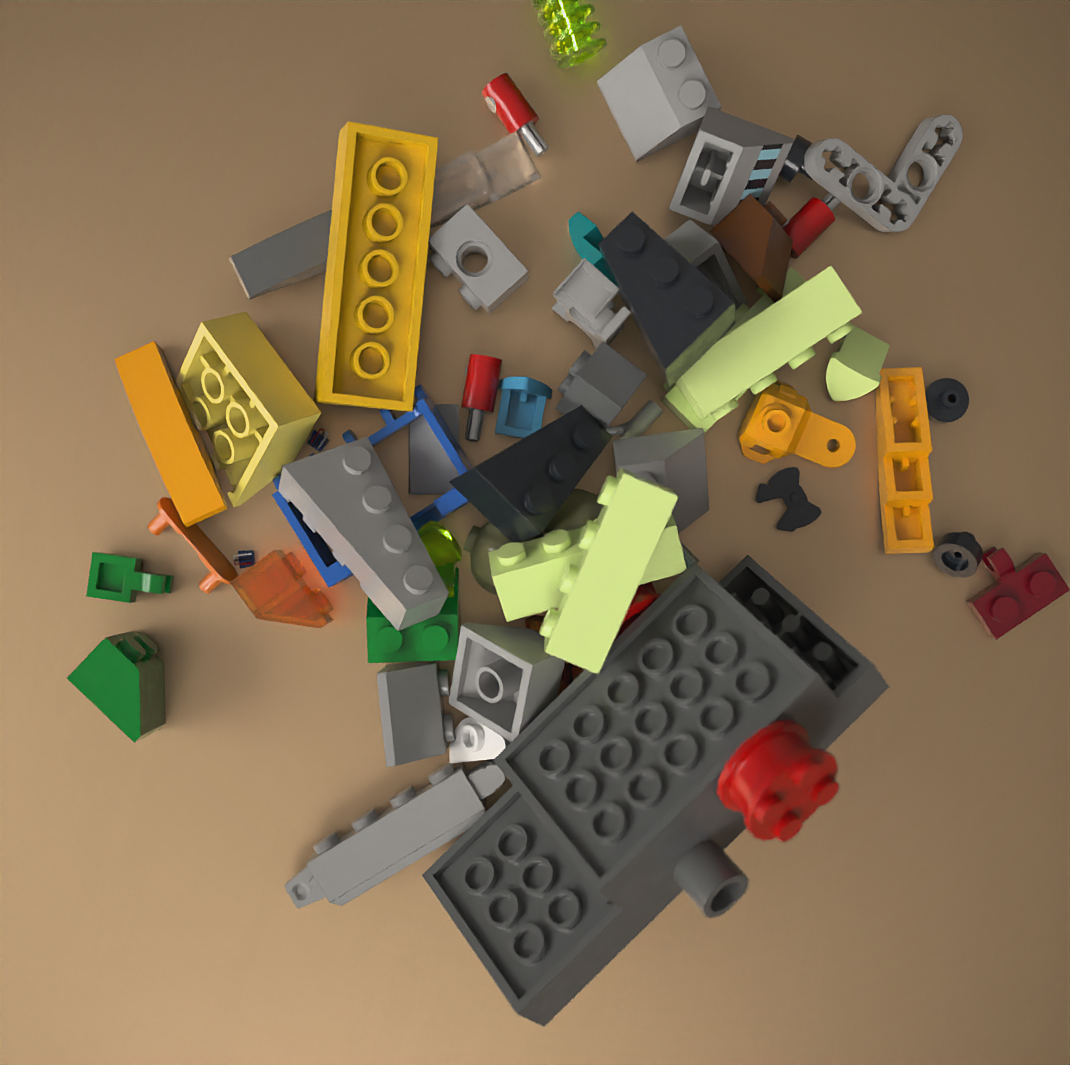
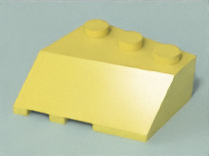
(245, 403)

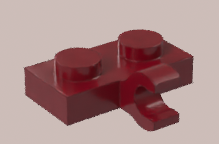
(1016, 591)

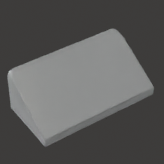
(428, 462)

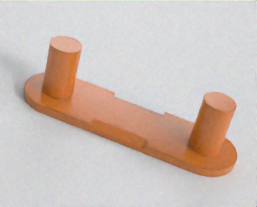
(220, 568)

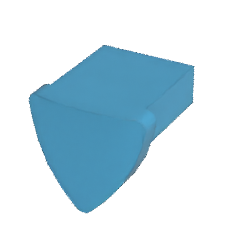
(521, 406)

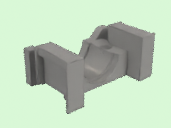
(587, 303)

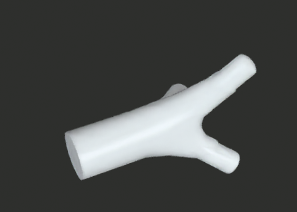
(639, 423)

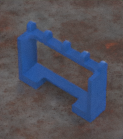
(314, 544)

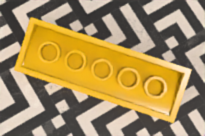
(376, 268)

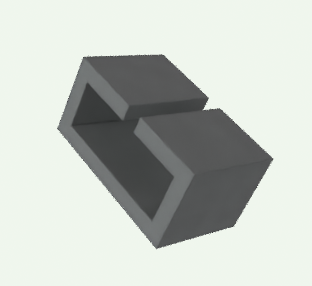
(600, 384)

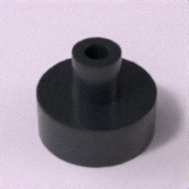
(795, 160)
(937, 396)
(958, 554)

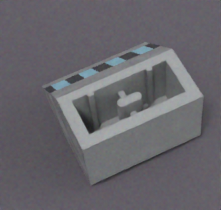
(728, 165)

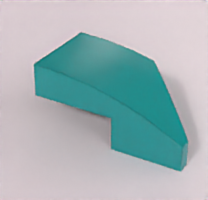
(586, 241)

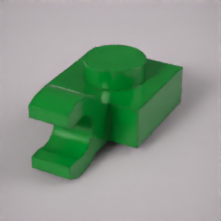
(120, 578)

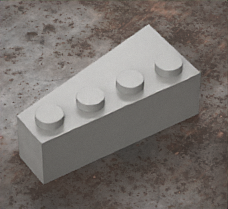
(366, 525)

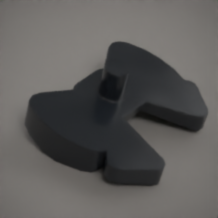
(786, 485)

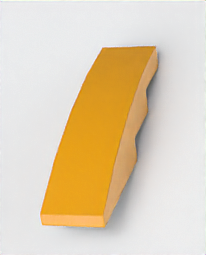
(170, 434)
(903, 461)

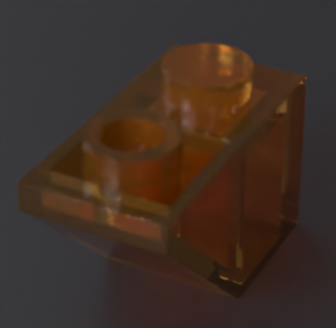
(279, 593)

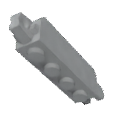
(397, 836)

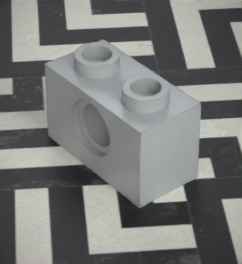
(467, 235)

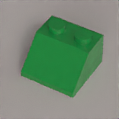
(425, 641)
(125, 683)

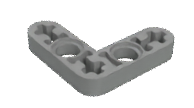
(891, 188)

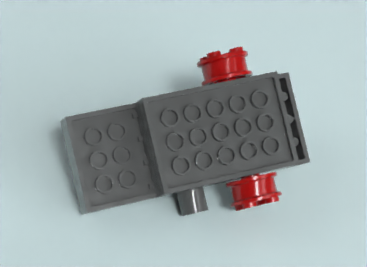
(647, 773)

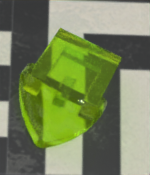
(443, 552)

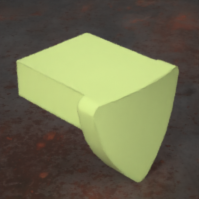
(855, 365)

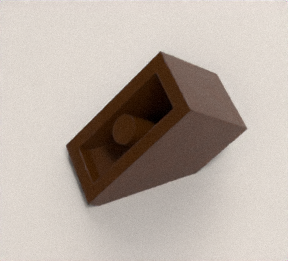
(757, 243)

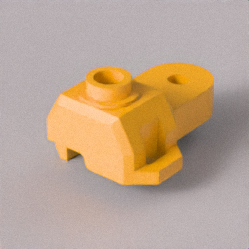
(786, 425)

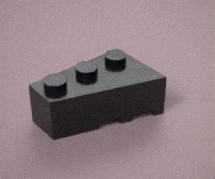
(667, 296)
(534, 477)

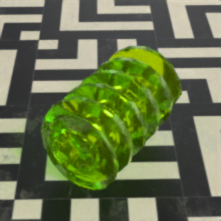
(569, 31)

